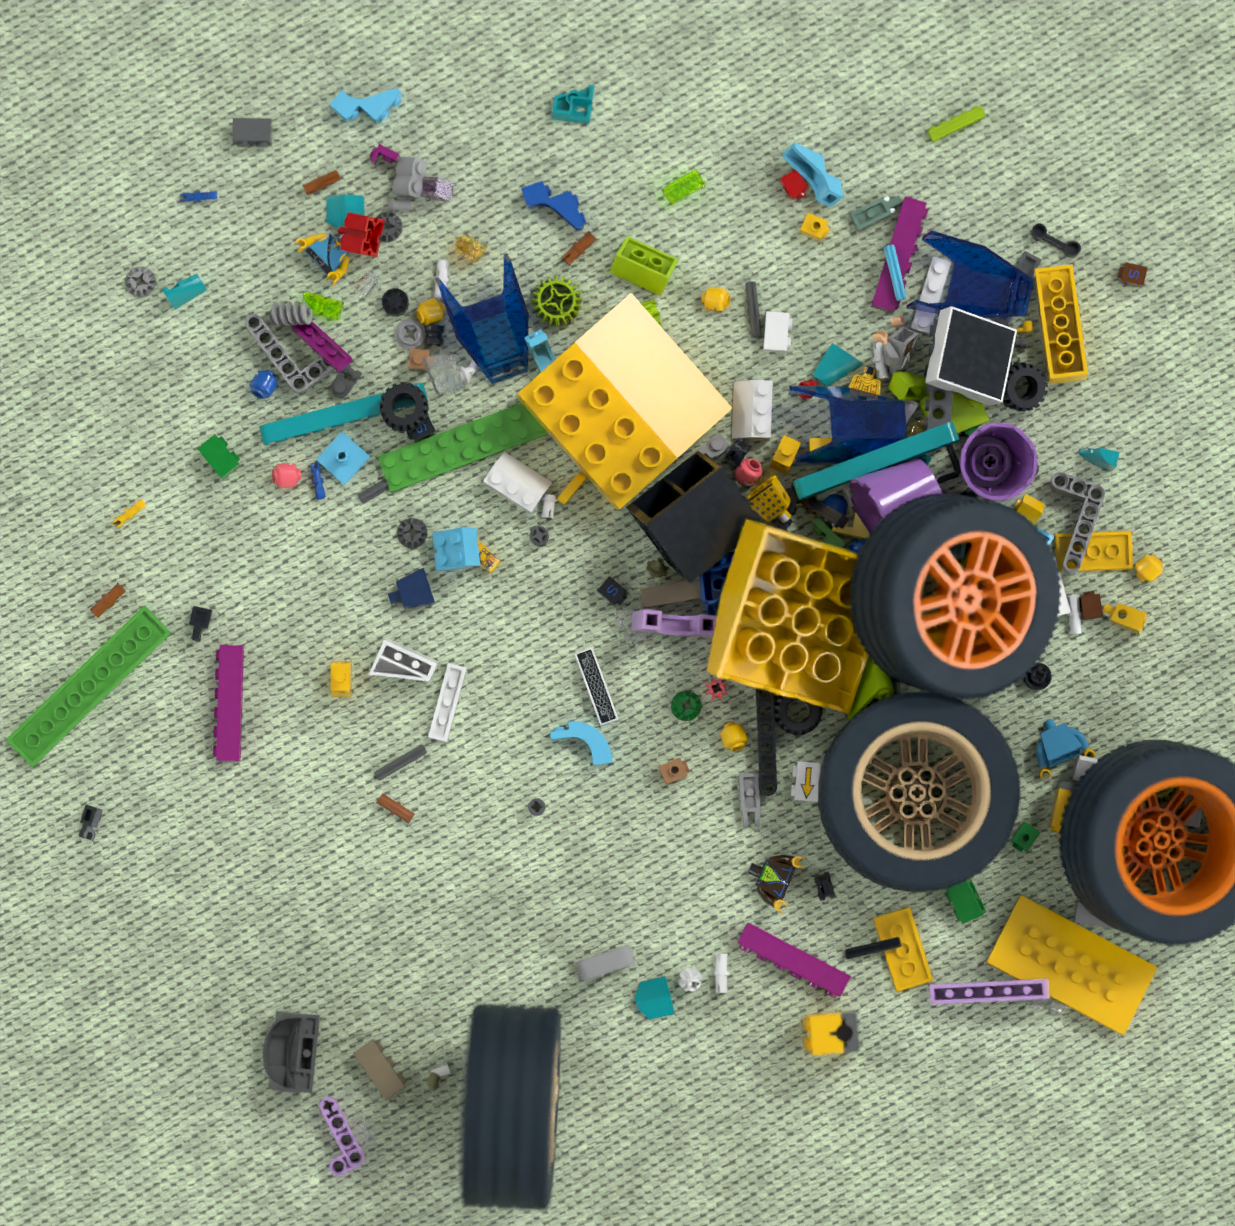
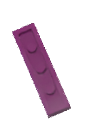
(323, 345)

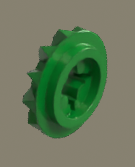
(689, 714)

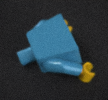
(1059, 745)

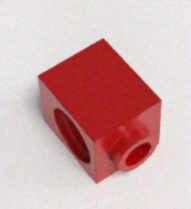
(794, 185)

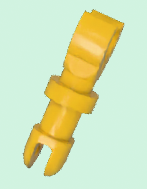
(129, 513)

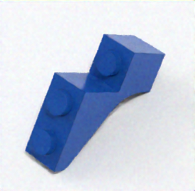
(563, 204)

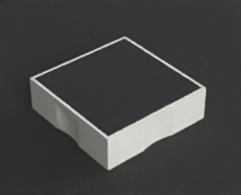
(971, 356)

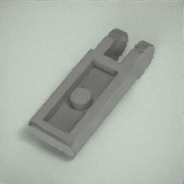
(749, 797)

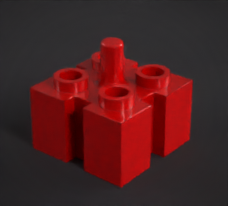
(361, 234)

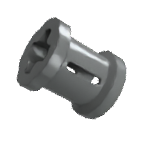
(532, 803)

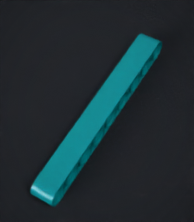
(329, 417)
(876, 460)

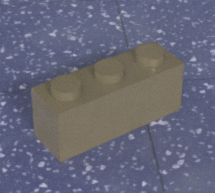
(380, 1069)

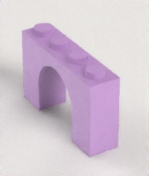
(655, 622)

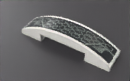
(596, 686)

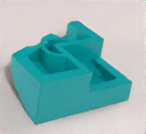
(567, 104)
(185, 291)
(835, 365)
(1101, 457)

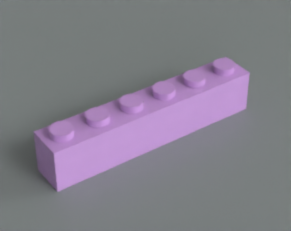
(989, 991)

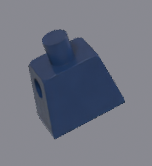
(413, 591)

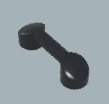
(1041, 234)

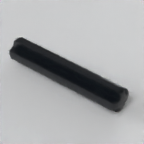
(873, 948)

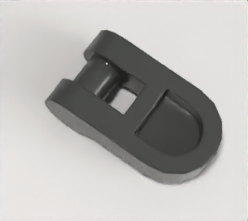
(340, 387)

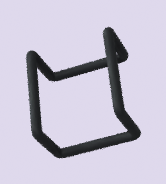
(955, 463)

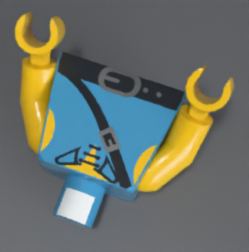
(326, 253)

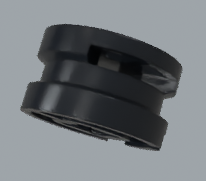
(395, 302)
(737, 452)
(1038, 677)
(826, 886)

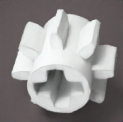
(690, 979)

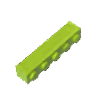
(956, 123)

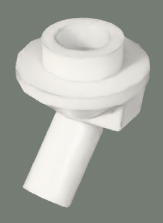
(466, 373)

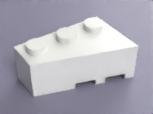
(402, 662)

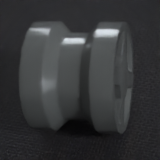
(540, 533)

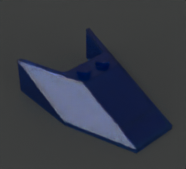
(979, 280)
(492, 328)
(858, 423)

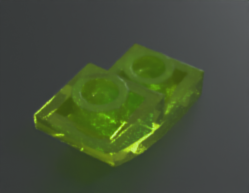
(683, 187)
(323, 306)

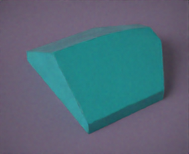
(340, 205)
(654, 998)

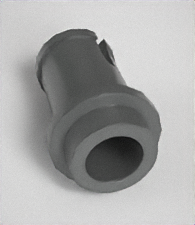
(1020, 342)

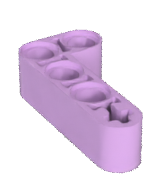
(338, 1133)

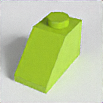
(908, 386)

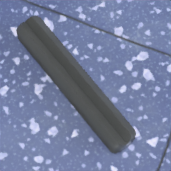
(753, 308)
(400, 762)

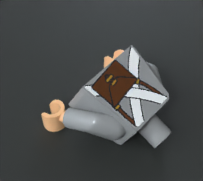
(899, 345)

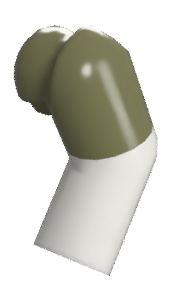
(434, 1076)

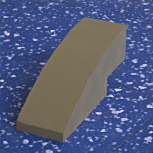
(670, 593)

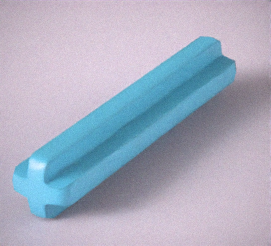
(895, 272)

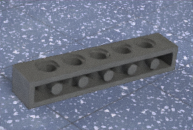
(933, 405)

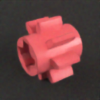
(718, 693)

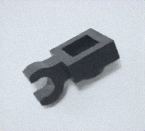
(200, 619)
(90, 819)

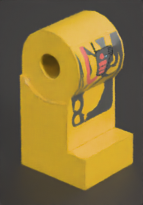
(487, 559)

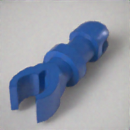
(198, 196)
(319, 489)

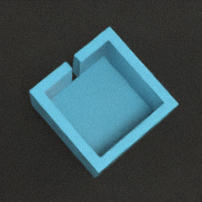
(456, 549)

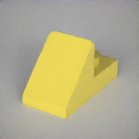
(857, 530)

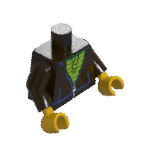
(775, 878)

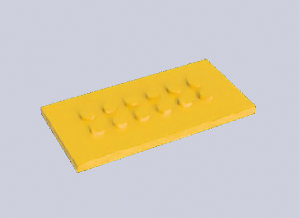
(1080, 966)

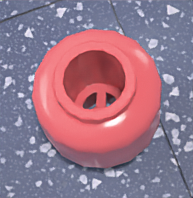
(748, 472)
(286, 475)

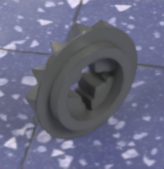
(393, 232)
(418, 539)

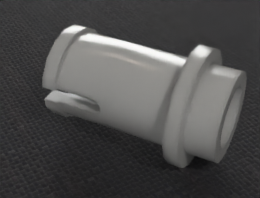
(399, 205)

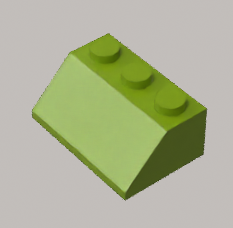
(643, 265)

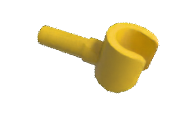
(1027, 327)

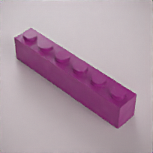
(903, 239)
(229, 703)
(797, 961)

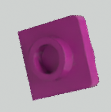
(388, 155)

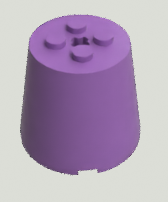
(1011, 456)
(888, 488)

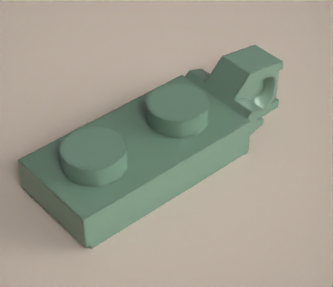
(874, 212)

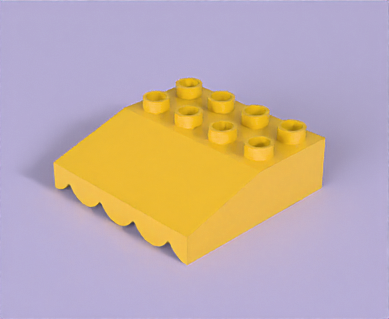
(623, 402)
(789, 619)

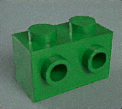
(219, 457)
(965, 901)

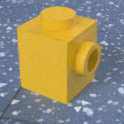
(814, 227)
(1029, 508)

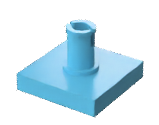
(343, 458)

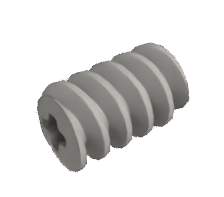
(290, 314)

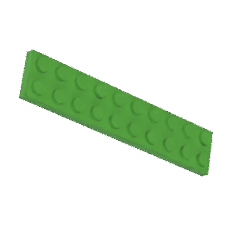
(459, 446)
(88, 686)

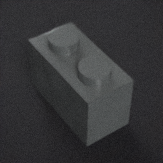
(252, 131)

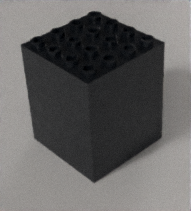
(693, 515)

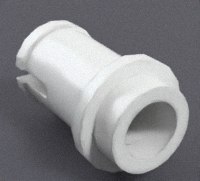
(548, 506)

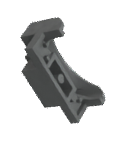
(291, 1051)

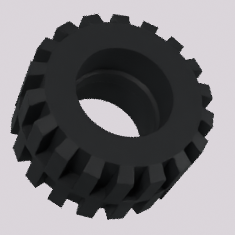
(1035, 389)
(404, 391)
(792, 727)

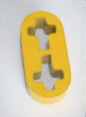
(571, 488)

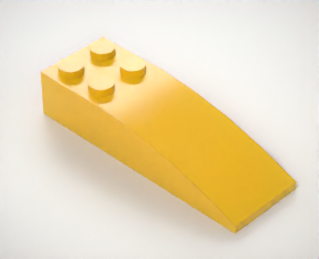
(1060, 324)

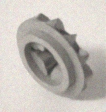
(143, 290)
(411, 324)

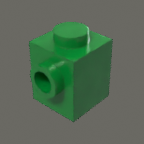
(1024, 837)

